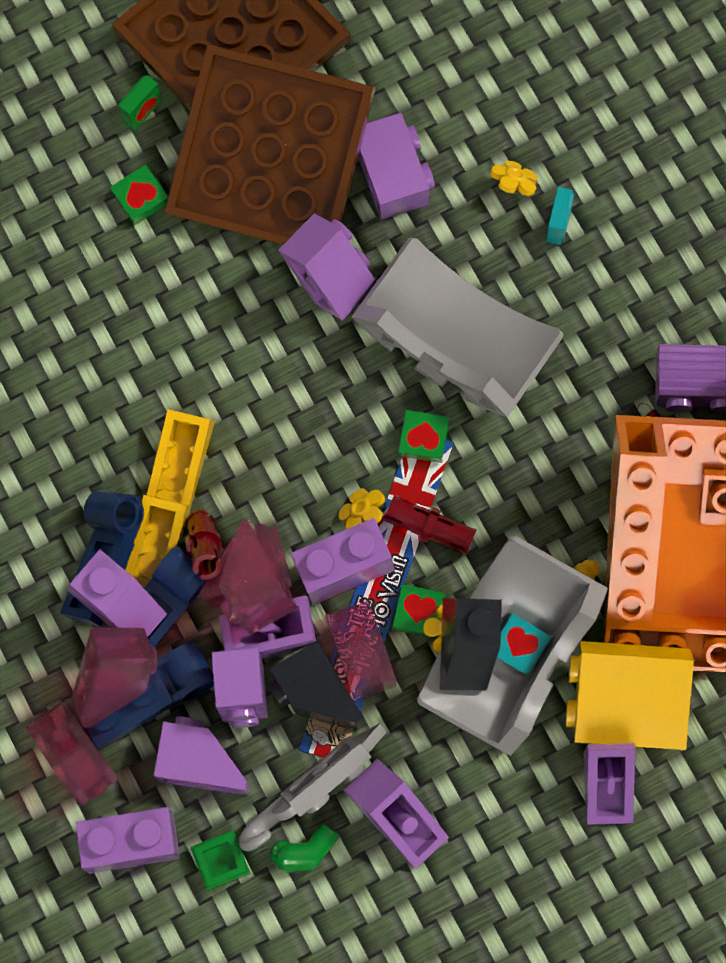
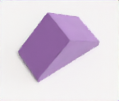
(276, 639)
(609, 783)

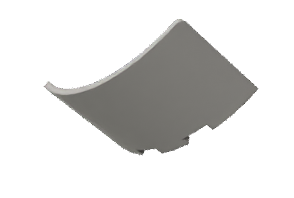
(455, 330)
(546, 596)

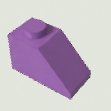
(115, 595)
(196, 759)
(396, 813)

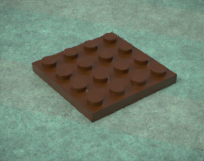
(175, 35)
(267, 146)

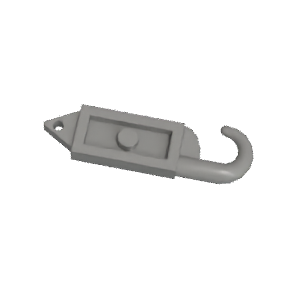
(312, 788)

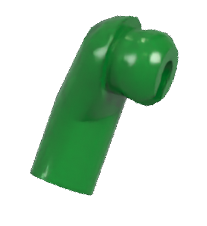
(303, 856)

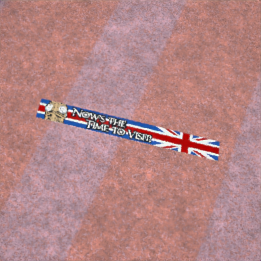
(417, 483)

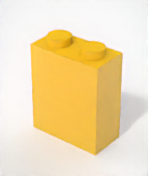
(630, 695)

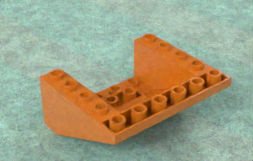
(668, 537)

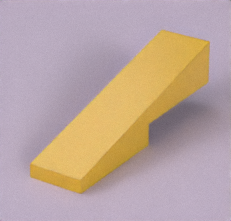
(170, 491)

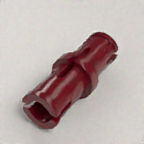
(430, 525)
(203, 544)

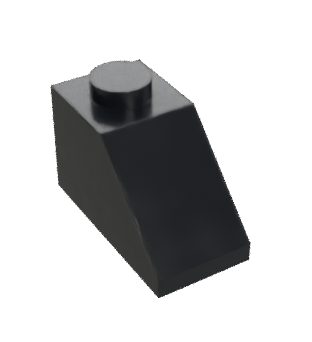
(469, 642)
(314, 689)

